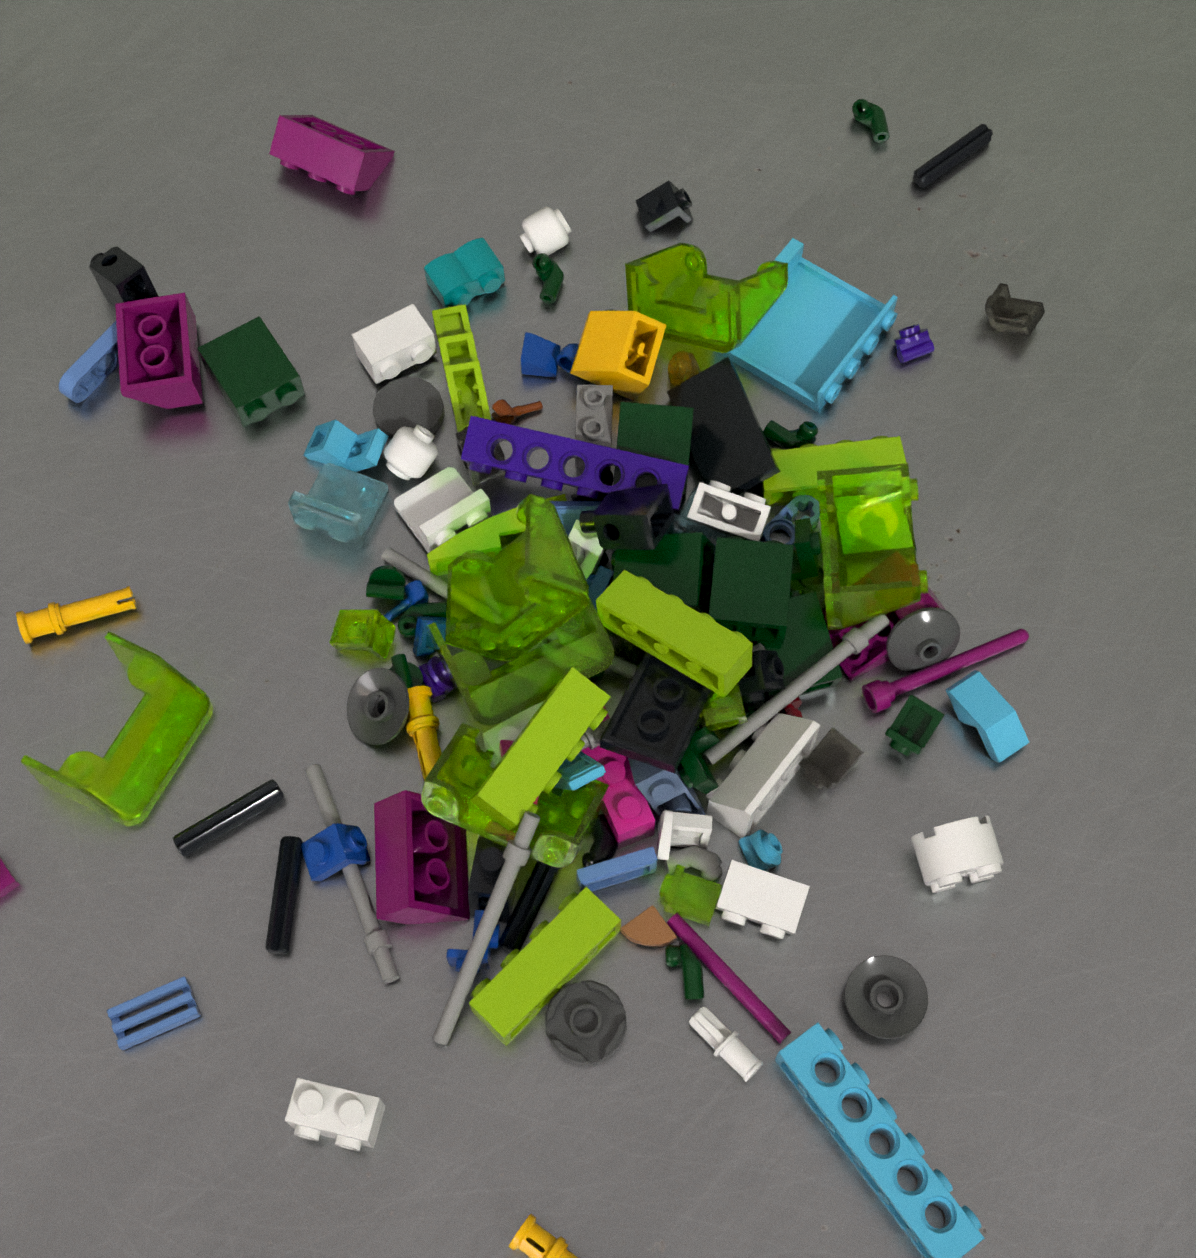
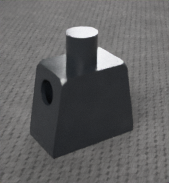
(118, 273)
(631, 518)
(484, 874)

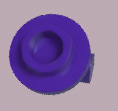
(913, 343)
(437, 678)

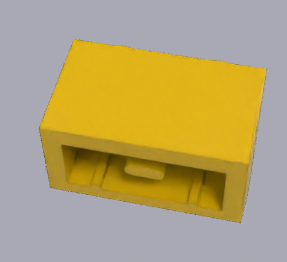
(619, 350)

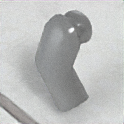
(698, 858)

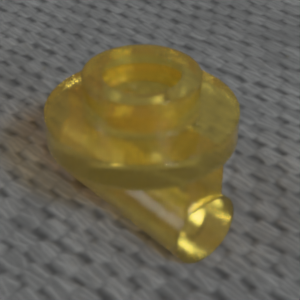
(682, 367)

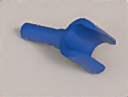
(415, 594)

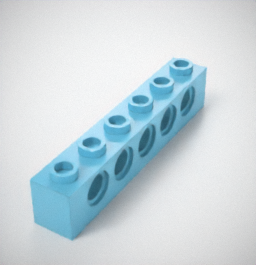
(879, 1171)

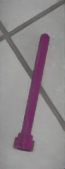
(880, 694)

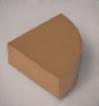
(649, 929)

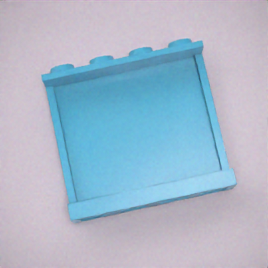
(813, 333)

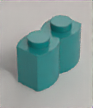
(465, 273)

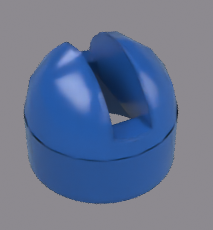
(566, 356)

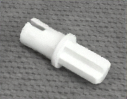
(725, 1043)

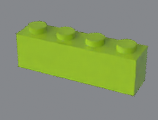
(800, 465)
(675, 633)
(541, 748)
(544, 965)

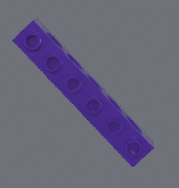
(486, 434)

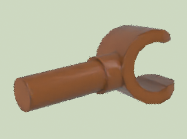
(506, 414)

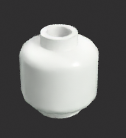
(545, 231)
(410, 452)

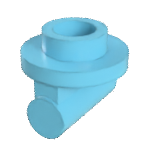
(761, 850)

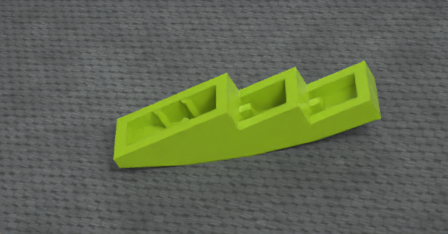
(460, 365)
(487, 536)

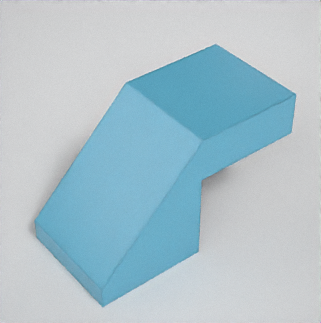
(342, 447)
(984, 707)

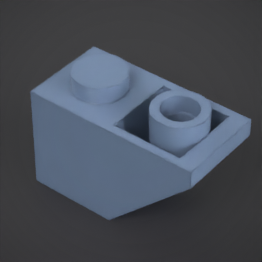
(665, 789)

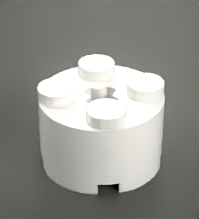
(958, 852)

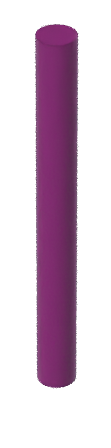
(729, 978)

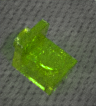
(363, 631)
(725, 711)
(690, 896)

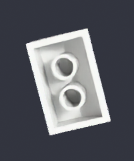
(761, 772)

